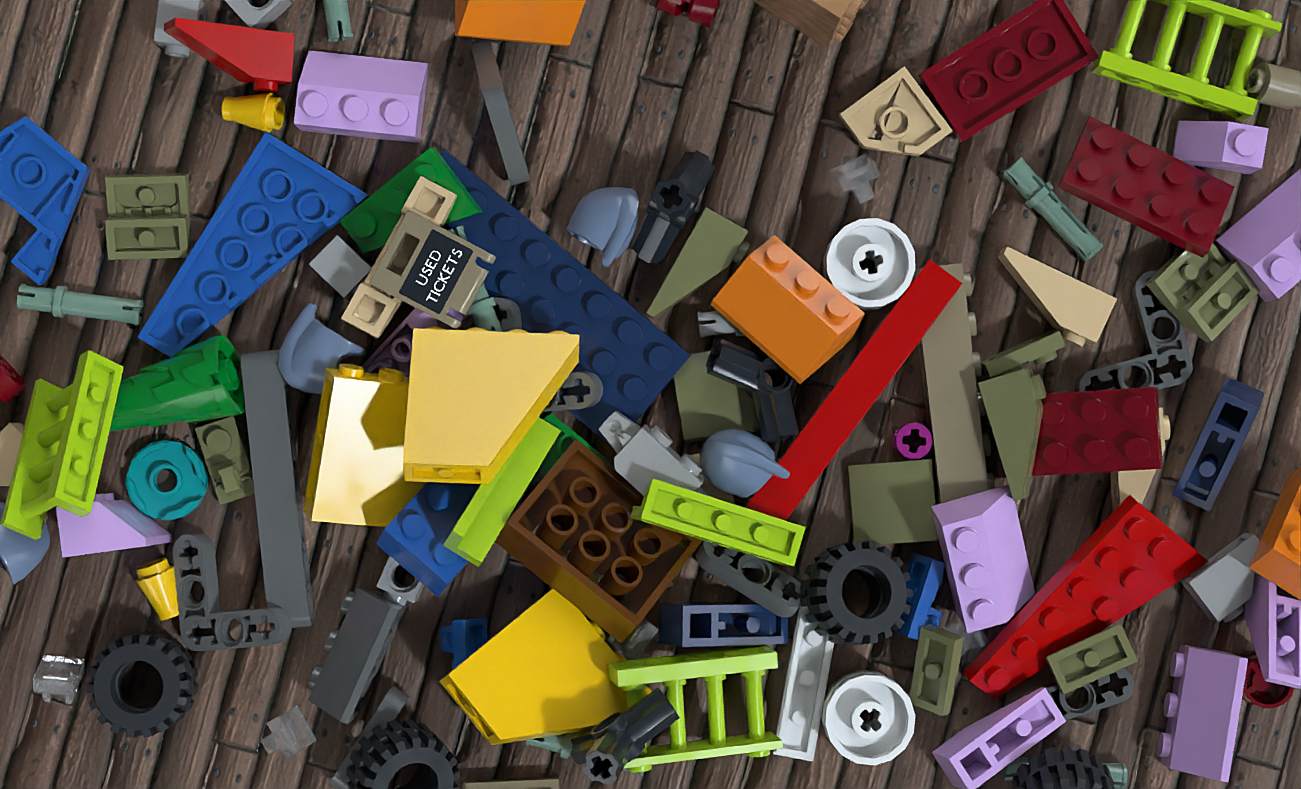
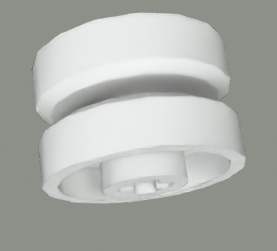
(888, 251)
(882, 736)

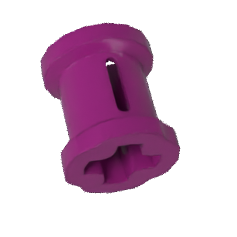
(920, 432)

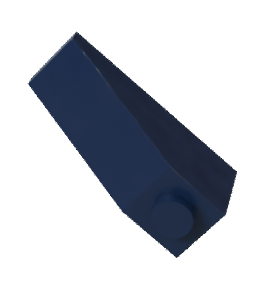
(1218, 443)
(719, 624)

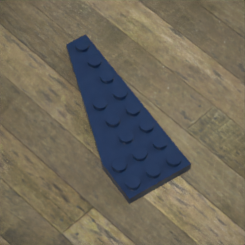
(565, 295)

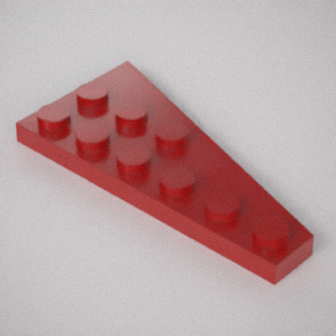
(1104, 580)

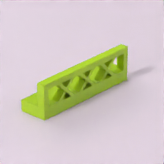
(496, 501)
(719, 522)

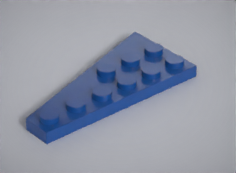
(261, 226)

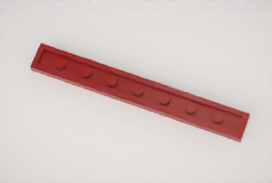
(857, 391)

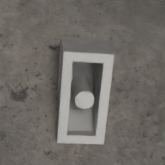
(1225, 580)

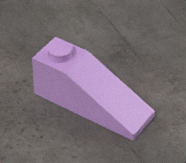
(1275, 631)
(998, 739)

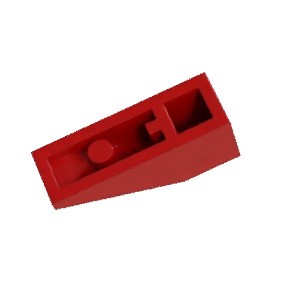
(242, 52)

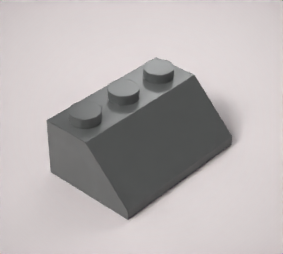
(354, 653)

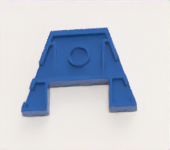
(44, 187)

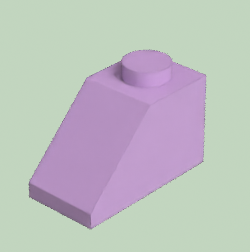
(1220, 145)

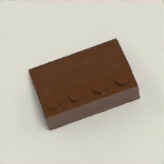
(588, 548)

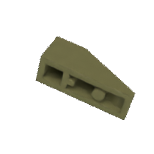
(704, 257)
(1015, 419)

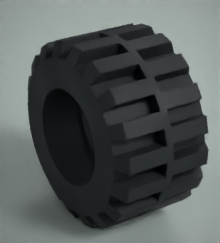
(885, 585)
(110, 694)
(397, 747)
(1063, 771)

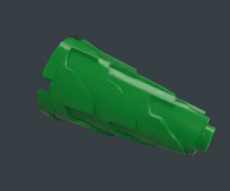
(189, 387)

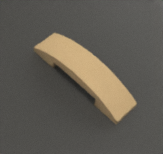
(374, 308)

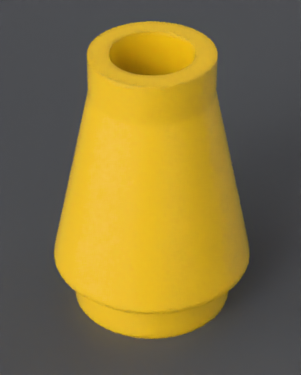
(256, 111)
(159, 586)

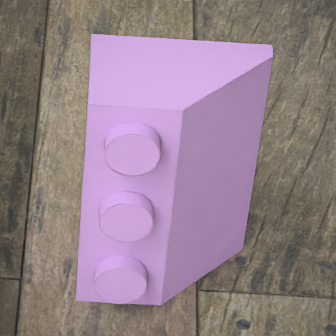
(361, 96)
(1269, 240)
(108, 528)
(984, 557)
(1202, 712)

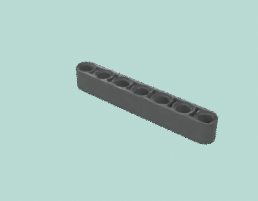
(277, 487)

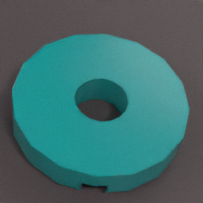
(191, 480)

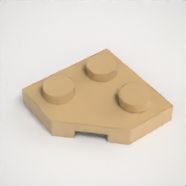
(896, 118)

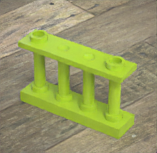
(1194, 86)
(63, 446)
(712, 668)

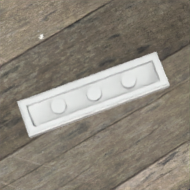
(804, 690)

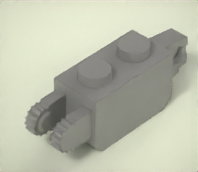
(648, 454)

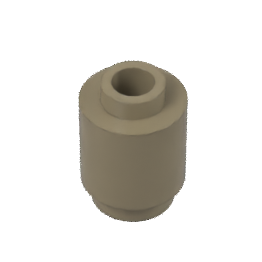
(1275, 86)

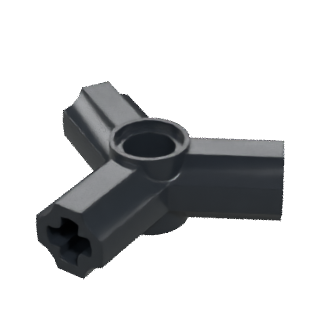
(672, 206)
(746, 371)
(621, 737)

